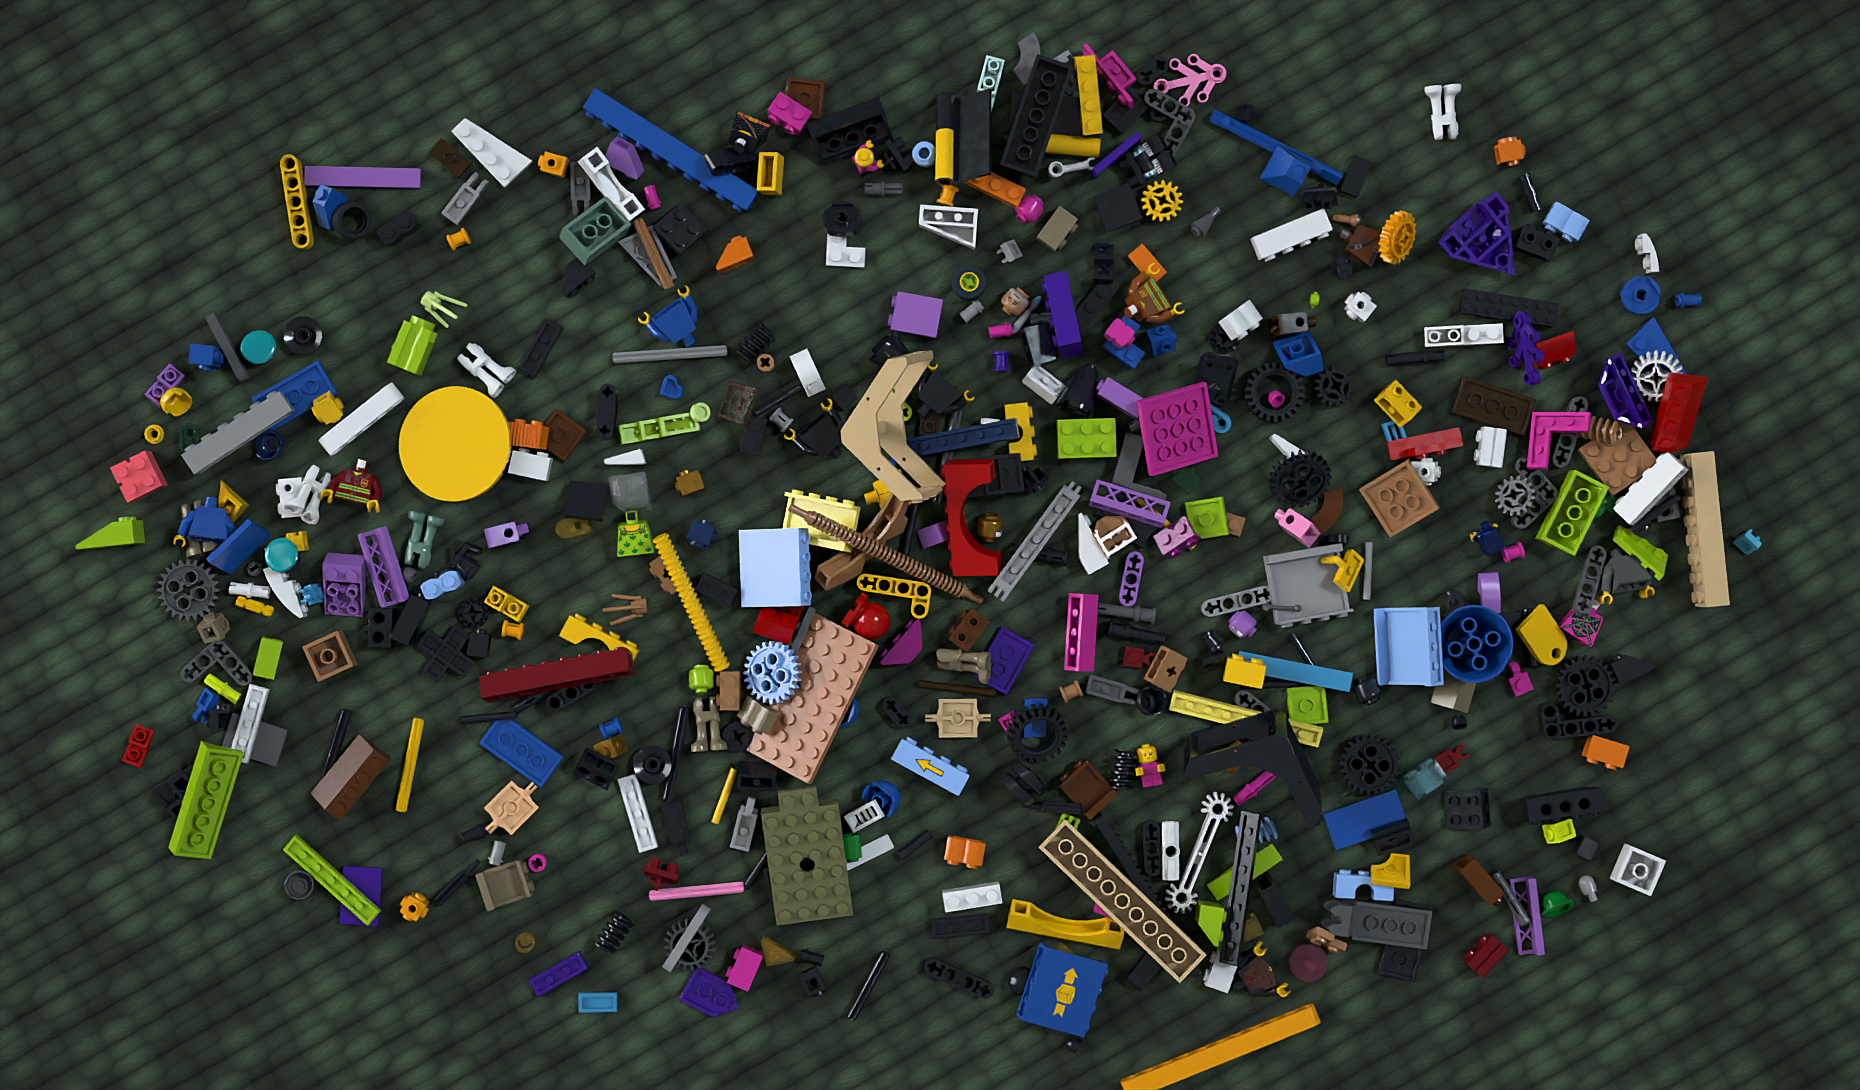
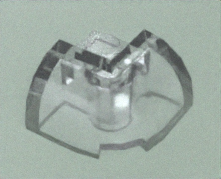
(630, 492)

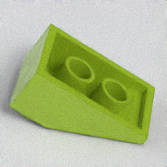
(120, 533)

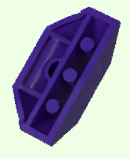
(1623, 394)

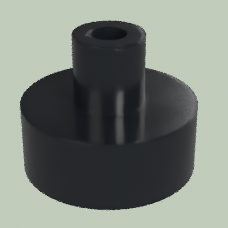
(1245, 112)

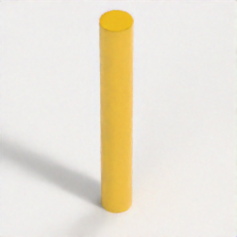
(724, 796)

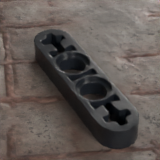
(957, 980)

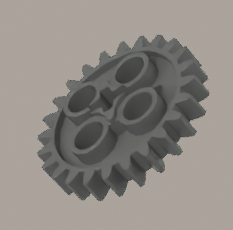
(180, 574)

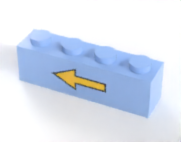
(930, 766)

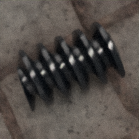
(755, 343)
(1123, 770)
(614, 933)

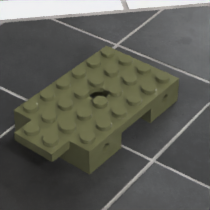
(801, 830)

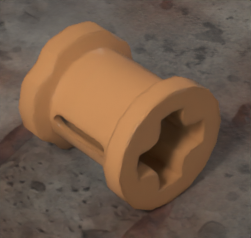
(765, 368)
(1071, 691)

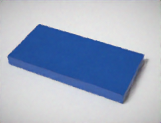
(301, 390)
(522, 750)
(1355, 821)

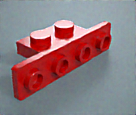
(1426, 443)

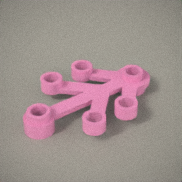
(1193, 78)

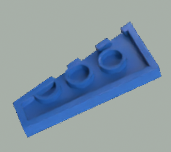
(1650, 339)

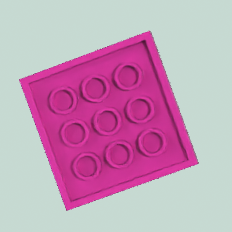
(1177, 428)

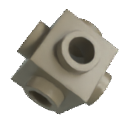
(213, 627)

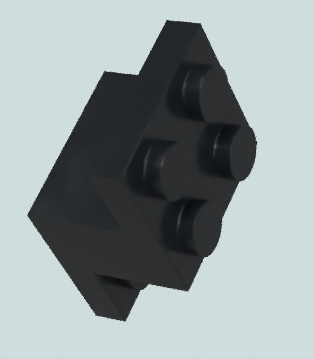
(1007, 476)

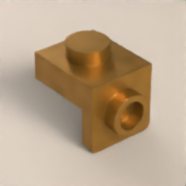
(611, 747)

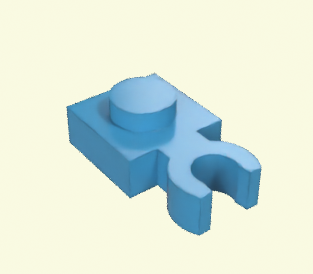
(312, 594)

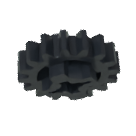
(1341, 382)

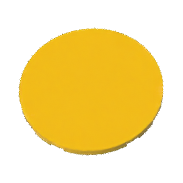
(455, 444)

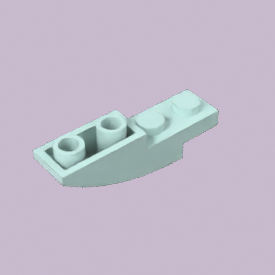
(991, 75)

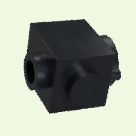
(1454, 600)

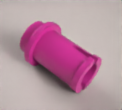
(652, 198)
(1000, 331)

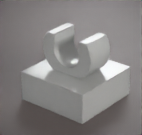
(1010, 250)

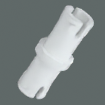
(250, 590)

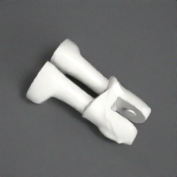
(1449, 118)
(503, 373)
(297, 505)

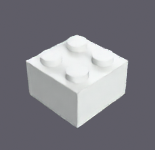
(1637, 869)

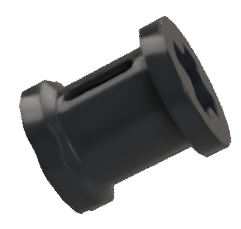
(1210, 641)

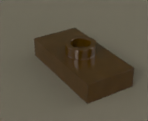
(450, 158)

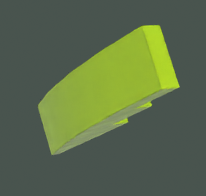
(657, 428)
(1264, 860)

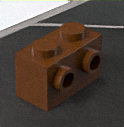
(968, 630)

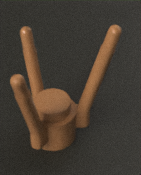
(638, 606)

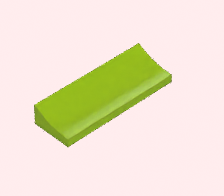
(205, 801)

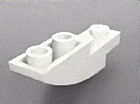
(1463, 335)
(286, 591)

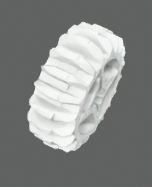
(1649, 376)

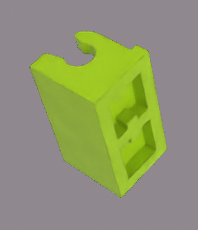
(268, 657)

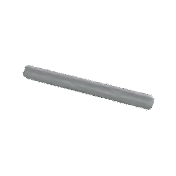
(670, 354)

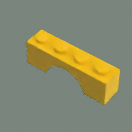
(1088, 94)
(577, 630)

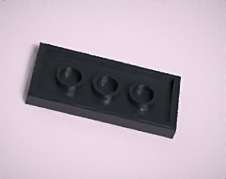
(1400, 960)

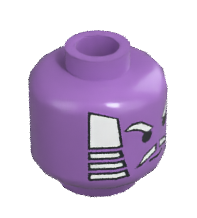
(1242, 624)

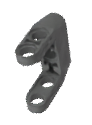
(1127, 465)

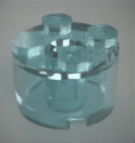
(1425, 779)

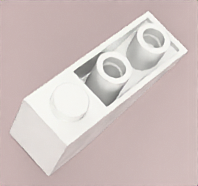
(1088, 549)

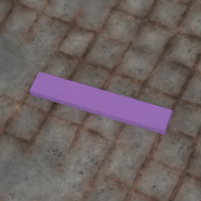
(363, 177)

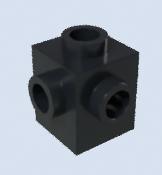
(1031, 482)

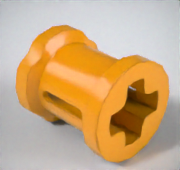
(947, 195)
(458, 239)
(512, 630)

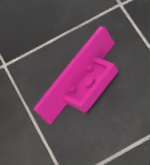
(1115, 73)

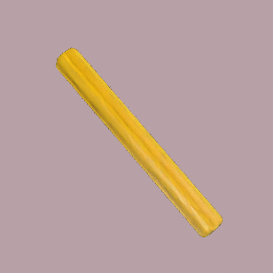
(409, 766)

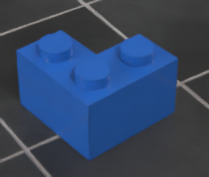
(1129, 356)

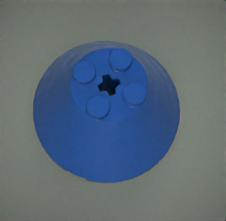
(1488, 647)

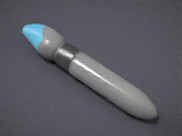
(1026, 314)

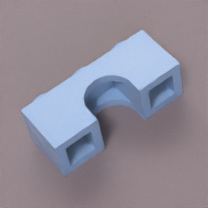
(1346, 883)

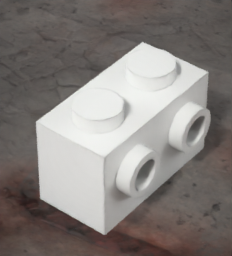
(287, 490)

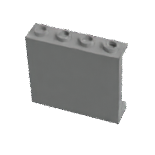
(1304, 581)

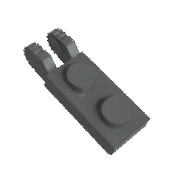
(579, 187)
(1109, 689)

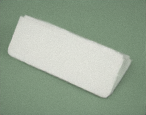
(1043, 384)

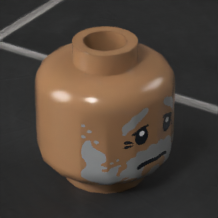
(1015, 301)

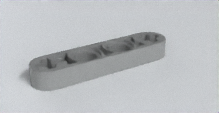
(1237, 599)
(686, 938)

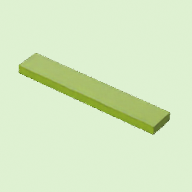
(332, 880)

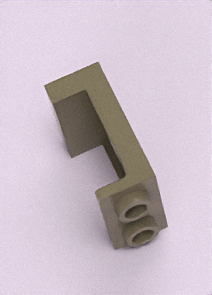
(505, 884)

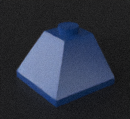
(1286, 170)
(1299, 354)

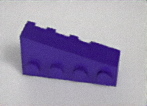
(1063, 315)

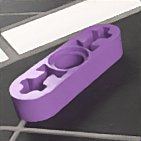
(1128, 563)

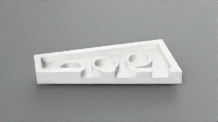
(494, 154)

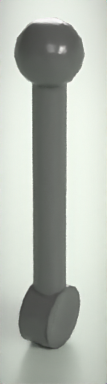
(1266, 606)

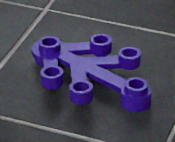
(1522, 326)

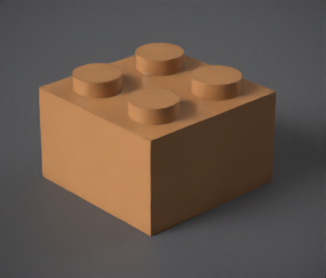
(330, 655)

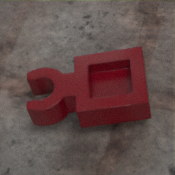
(1135, 657)
(1449, 760)

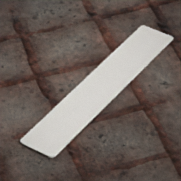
(872, 850)

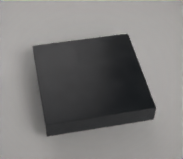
(1117, 207)
(586, 501)

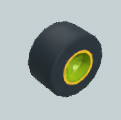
(969, 282)

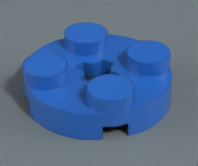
(1641, 284)

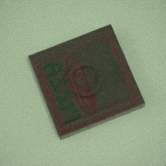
(738, 403)

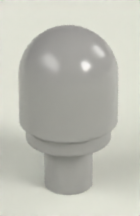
(1588, 887)

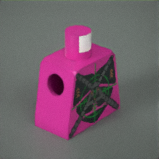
(1582, 627)

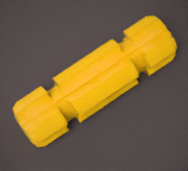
(254, 606)

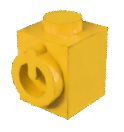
(327, 408)

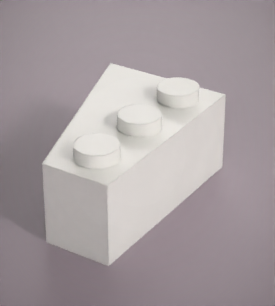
(950, 222)

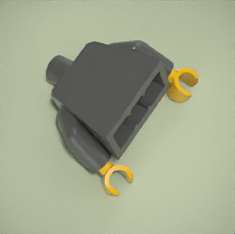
(1624, 575)

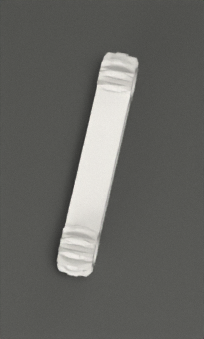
(1199, 852)

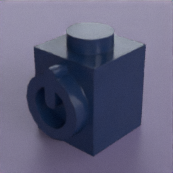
(702, 533)

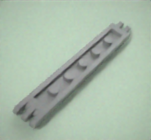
(1035, 541)

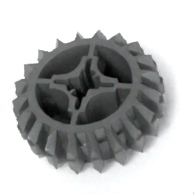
(693, 953)

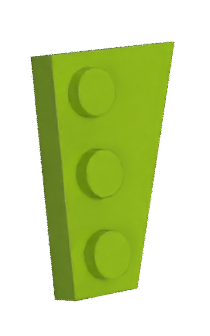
(1648, 554)

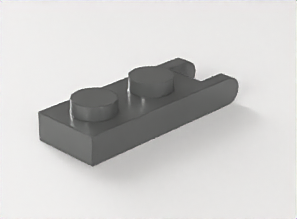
(801, 628)

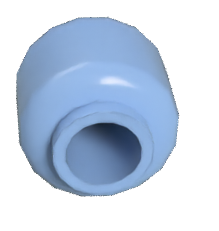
(924, 154)

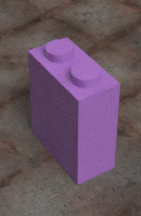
(915, 314)
(1118, 397)

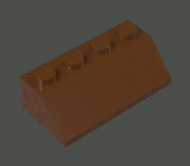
(350, 776)

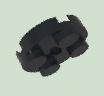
(842, 228)

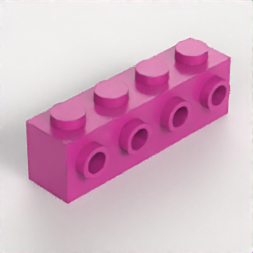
(1081, 632)

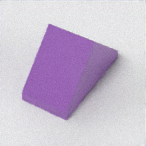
(934, 534)

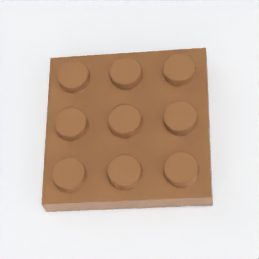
(1620, 463)
(1399, 498)

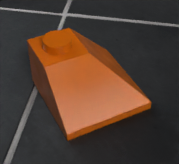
(735, 255)

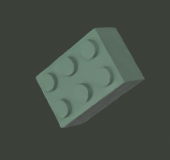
(595, 230)

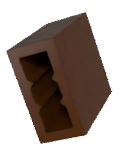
(1478, 880)

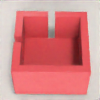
(139, 476)

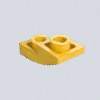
(506, 603)

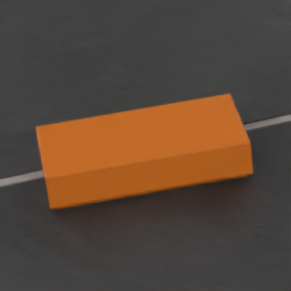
(1142, 258)

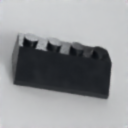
(848, 129)

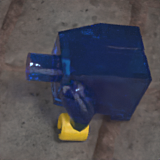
(1488, 538)

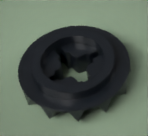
(1216, 340)
(480, 618)
(736, 746)

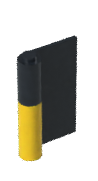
(1066, 133)
(963, 137)

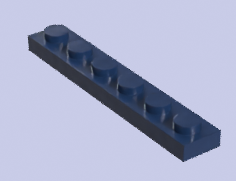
(964, 437)

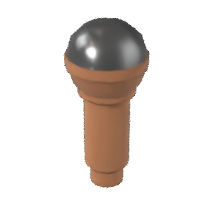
(1352, 220)

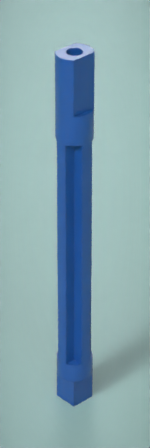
(1270, 144)

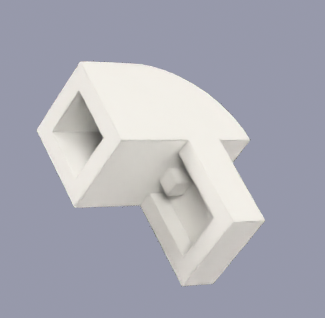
(807, 372)

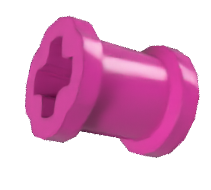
(1513, 552)

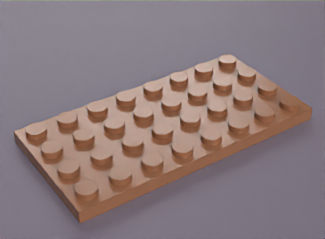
(832, 670)

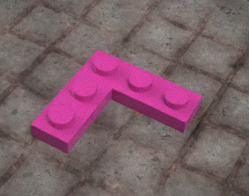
(1552, 422)

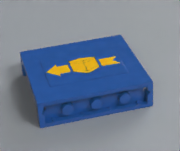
(1062, 990)

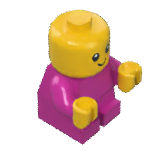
(865, 159)
(1149, 768)

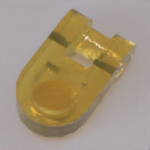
(567, 529)

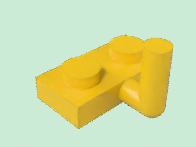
(1348, 568)

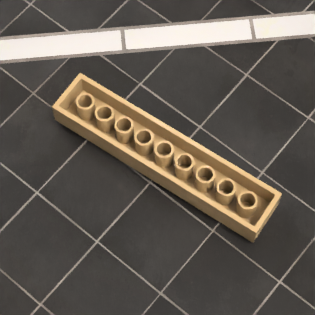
(1122, 901)

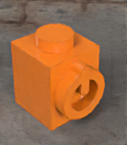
(1509, 151)

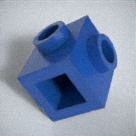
(1161, 339)

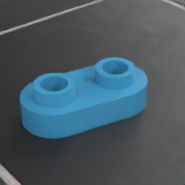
(1217, 414)

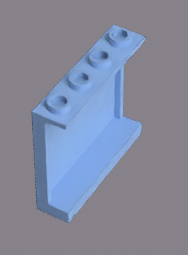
(775, 567)
(1408, 646)

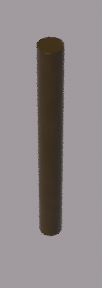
(957, 688)

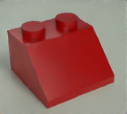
(1556, 349)

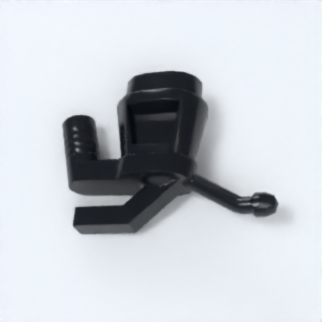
(465, 565)

